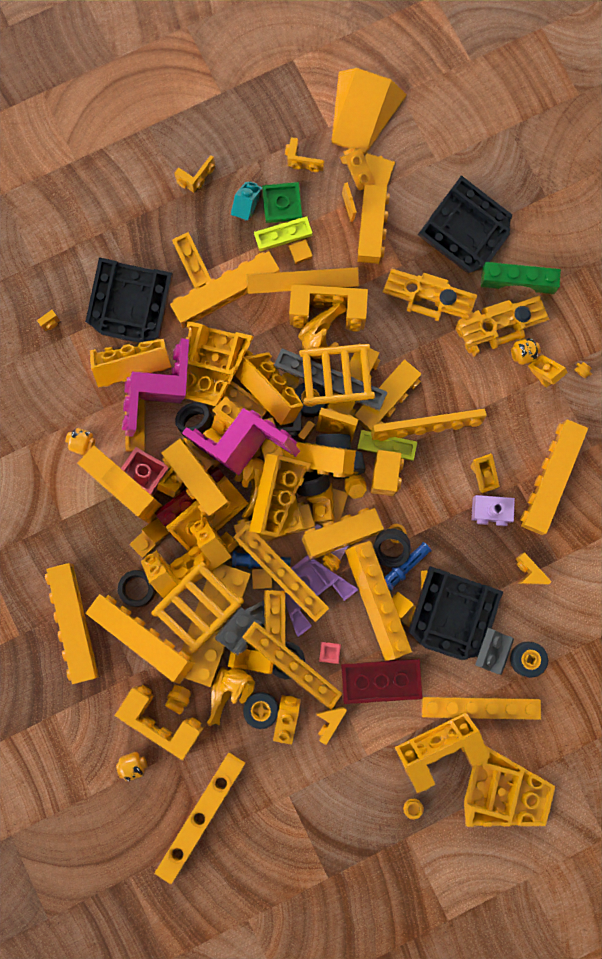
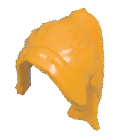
(314, 332)
(252, 473)
(229, 683)

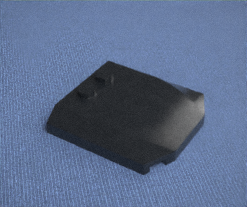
(467, 226)
(128, 301)
(453, 614)

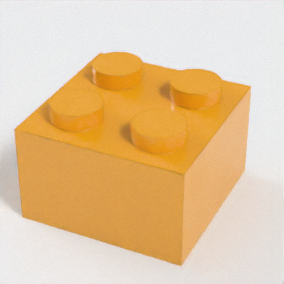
(386, 473)

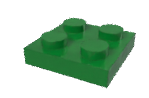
(282, 202)

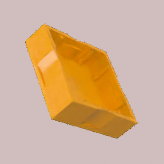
(120, 484)

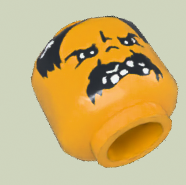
(525, 351)
(80, 441)
(131, 766)

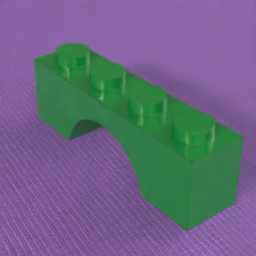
(537, 278)

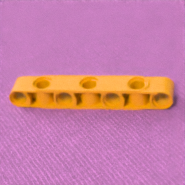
(192, 828)

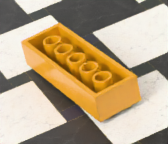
(209, 655)

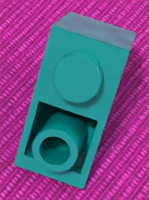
(246, 200)

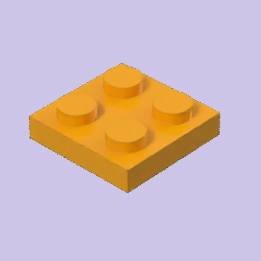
(336, 423)

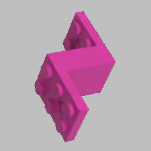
(155, 387)
(242, 440)

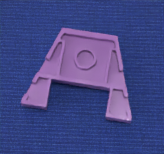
(318, 580)

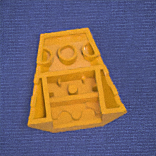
(363, 107)
(212, 361)
(506, 794)

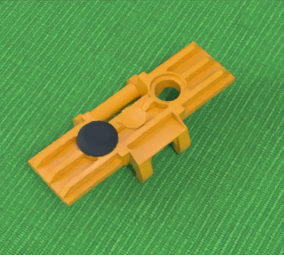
(431, 288)
(503, 315)

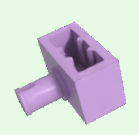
(493, 509)

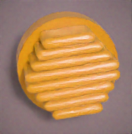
(355, 486)
(178, 699)

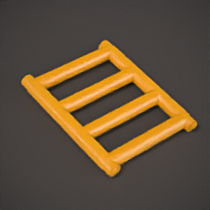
(329, 397)
(207, 630)

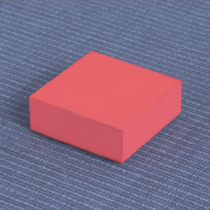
(329, 652)

